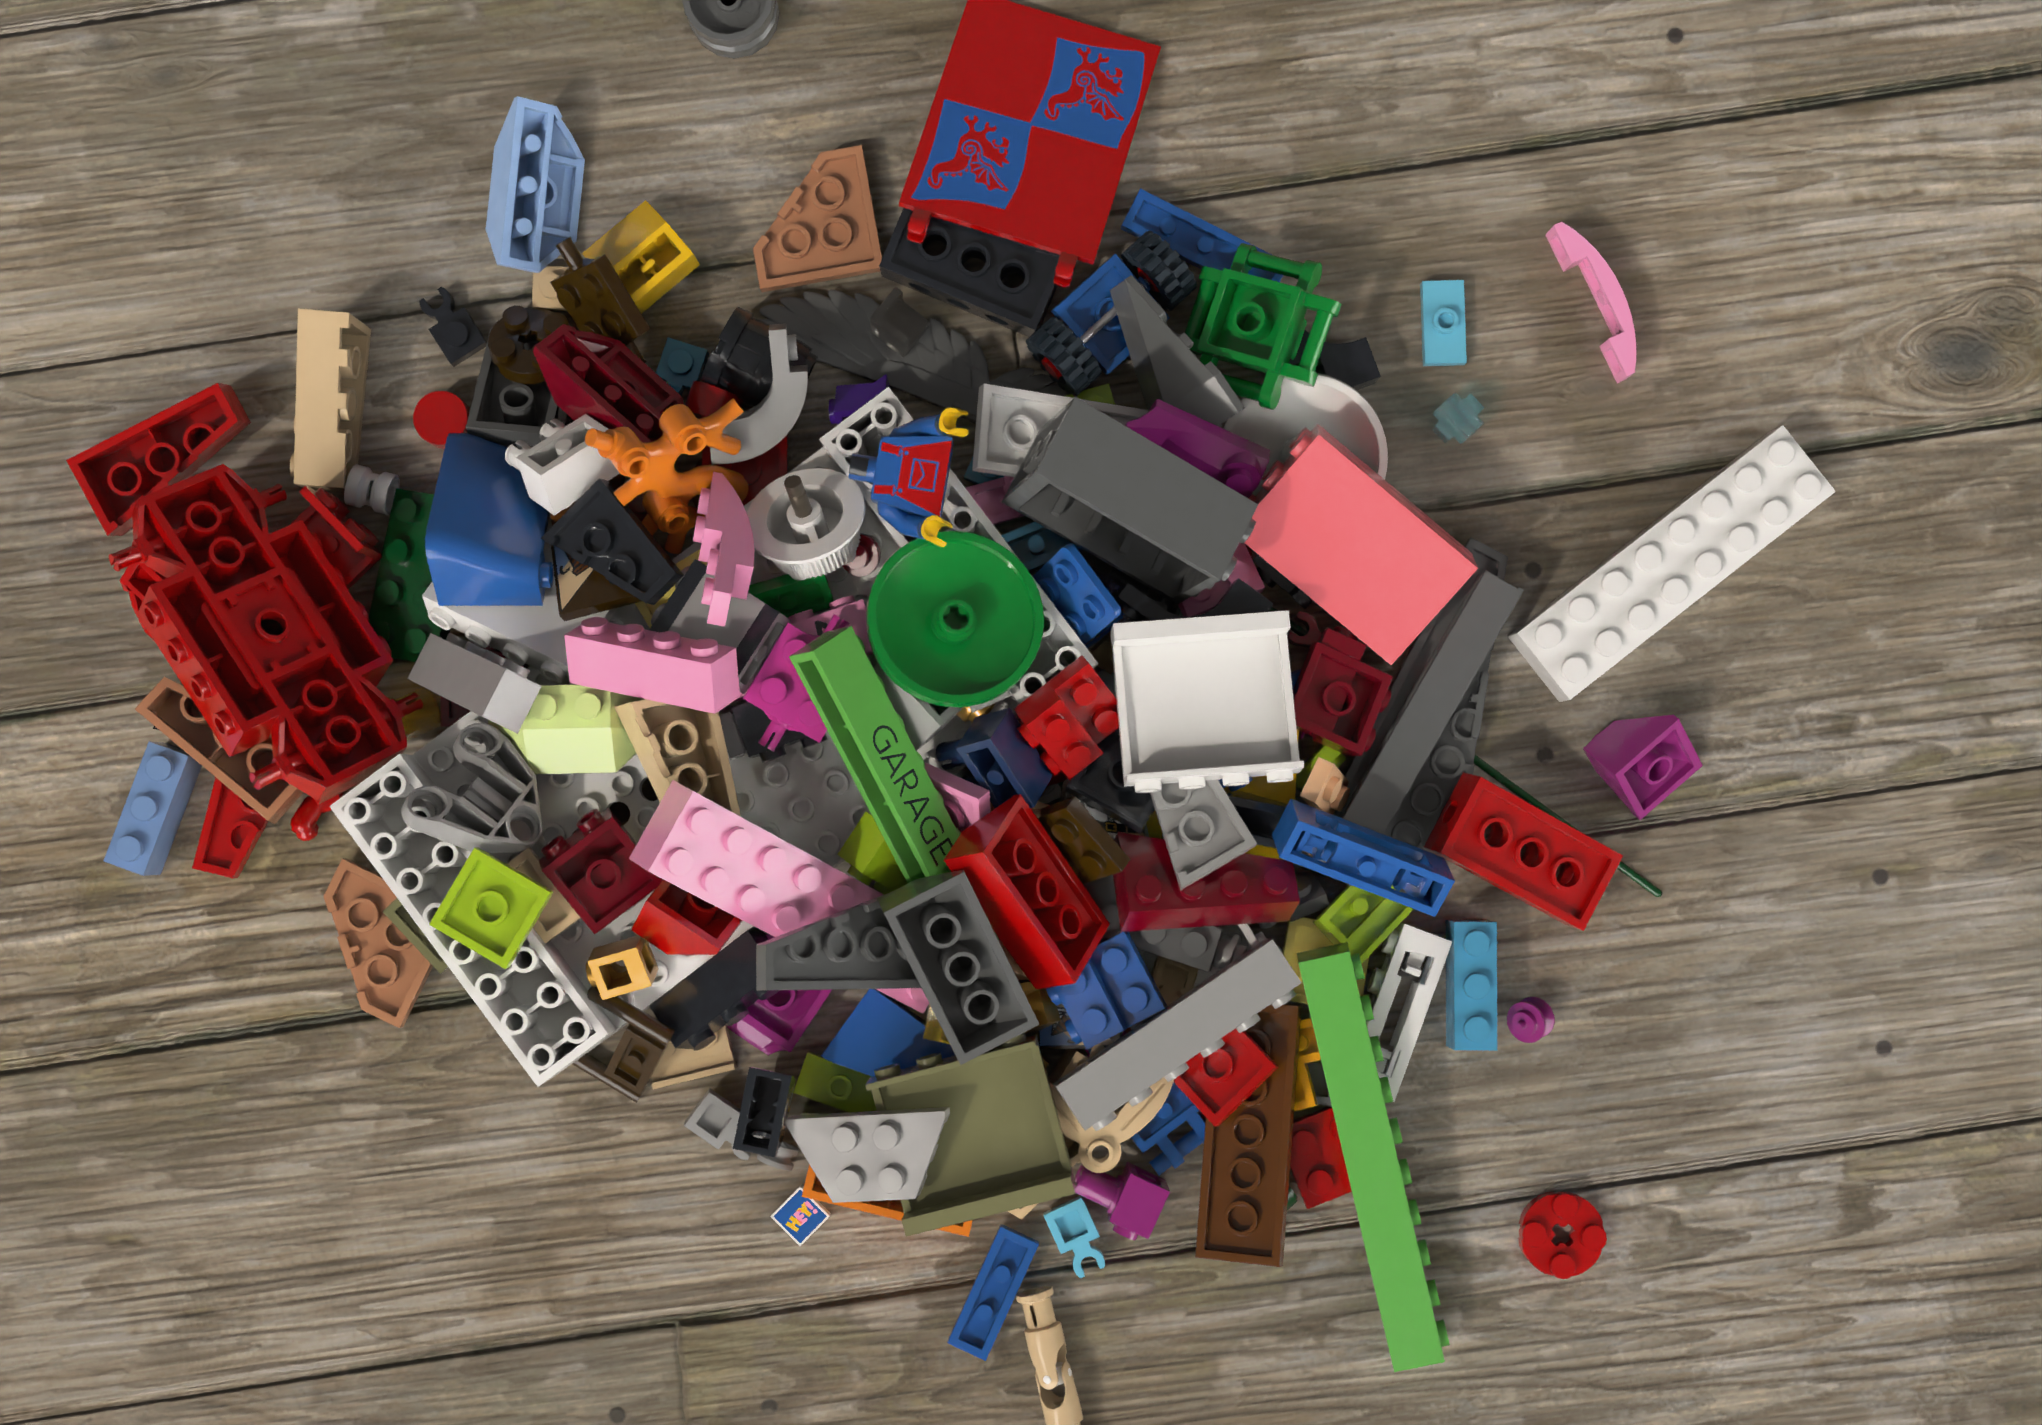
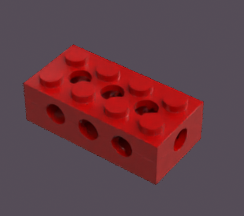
(1548, 841)

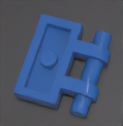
(1173, 1113)

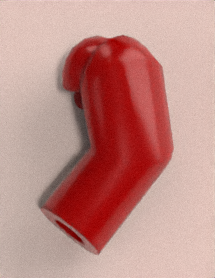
(307, 815)

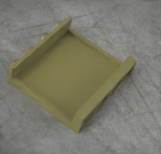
(999, 1140)

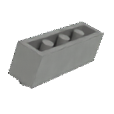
(476, 680)

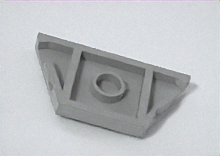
(870, 1151)

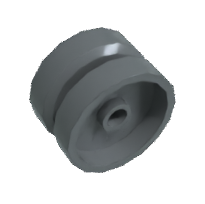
(732, 28)

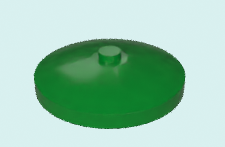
(954, 619)

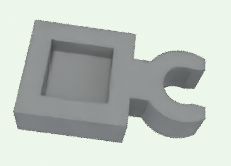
(716, 1121)

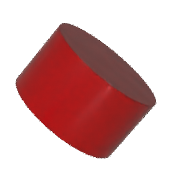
(707, 399)
(439, 415)

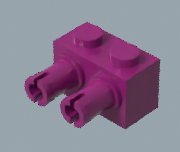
(1130, 1198)

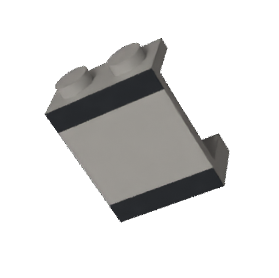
(749, 624)

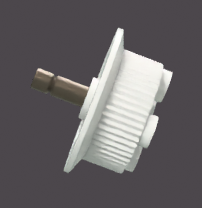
(808, 522)

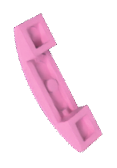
(1574, 250)

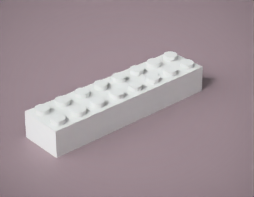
(1671, 564)

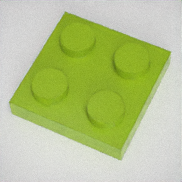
(491, 908)

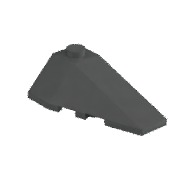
(1164, 359)

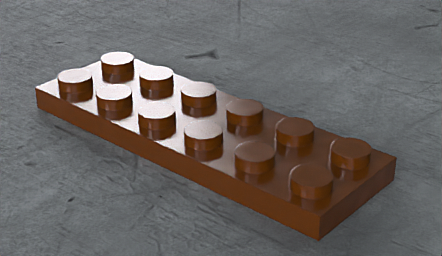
(1251, 1157)

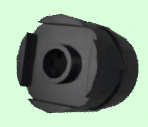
(744, 358)

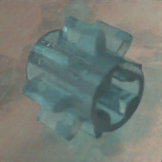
(1458, 418)

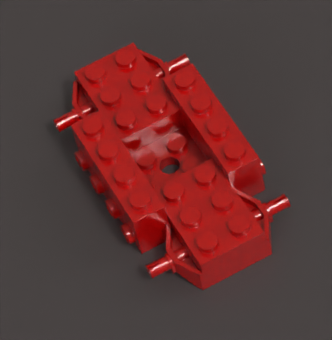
(301, 686)

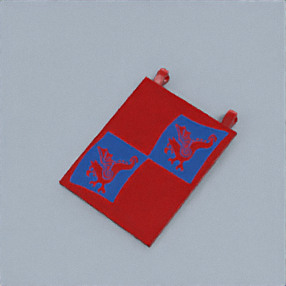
(1030, 130)

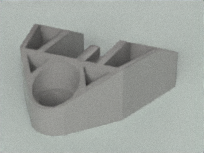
(498, 796)

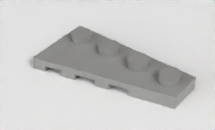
(1200, 829)

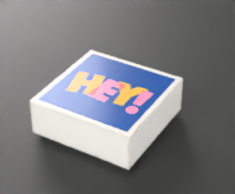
(800, 1216)

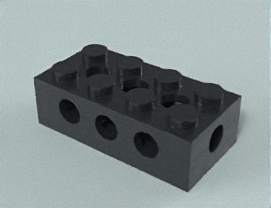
(979, 291)

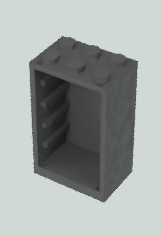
(1131, 503)

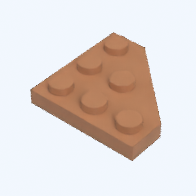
(823, 226)
(380, 957)

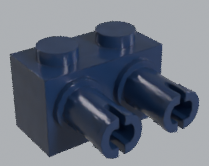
(998, 758)

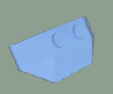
(533, 187)

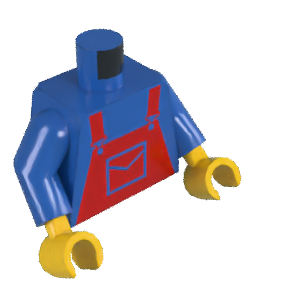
(912, 474)

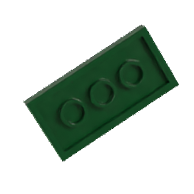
(403, 577)

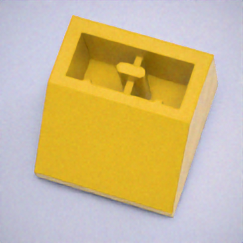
(645, 255)

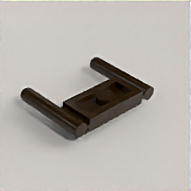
(636, 1052)

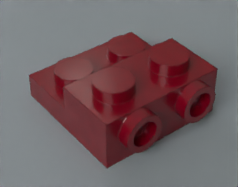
(1339, 699)
(596, 870)

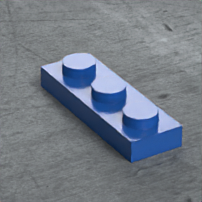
(993, 1292)

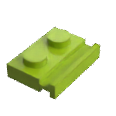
(1360, 920)

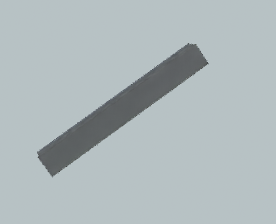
(1431, 703)

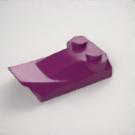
(1205, 446)
(779, 1020)

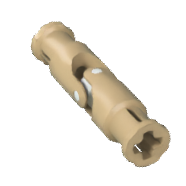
(1048, 1355)

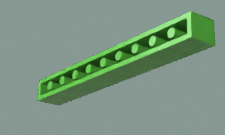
(1371, 1156)

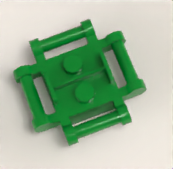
(1260, 321)

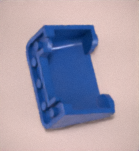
(485, 530)

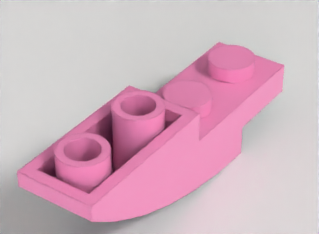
(725, 546)

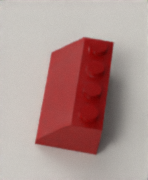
(1029, 894)

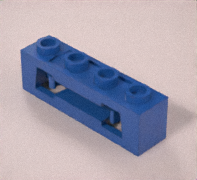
(1362, 857)

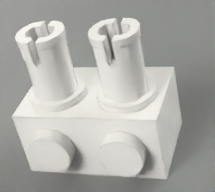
(561, 464)

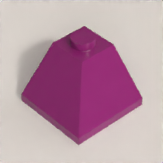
(1643, 760)

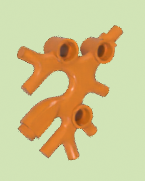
(653, 466)

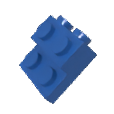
(1109, 993)

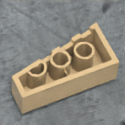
(328, 397)
(681, 747)

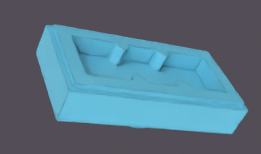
(1443, 323)

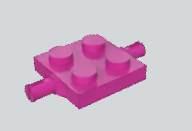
(781, 691)

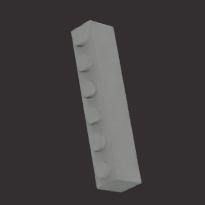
(1177, 1034)

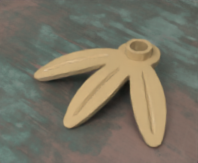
(1128, 1123)

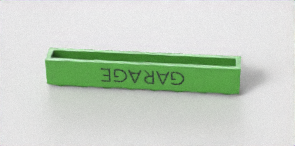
(877, 752)

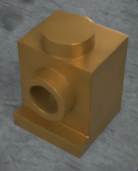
(617, 980)

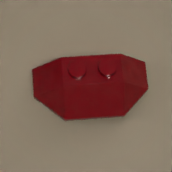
(604, 381)

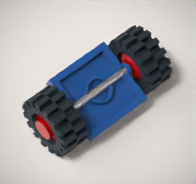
(1088, 327)

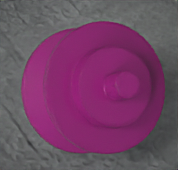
(1530, 1019)

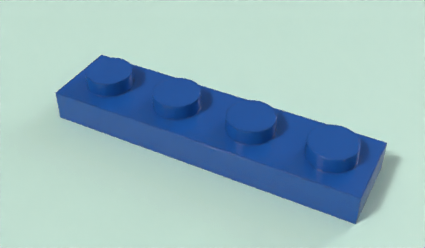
(1190, 236)

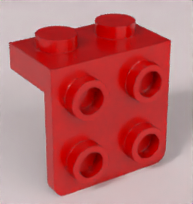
(343, 539)

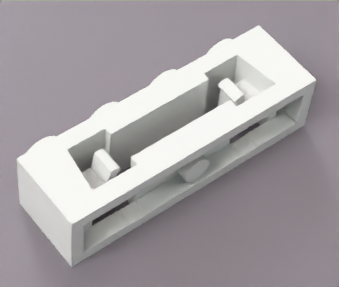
(1384, 985)

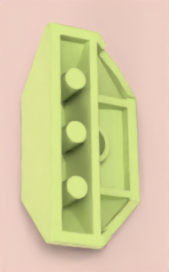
(573, 731)

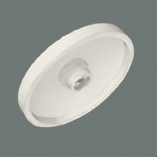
(1331, 405)

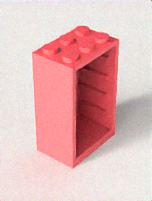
(1355, 544)

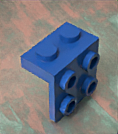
(1078, 594)

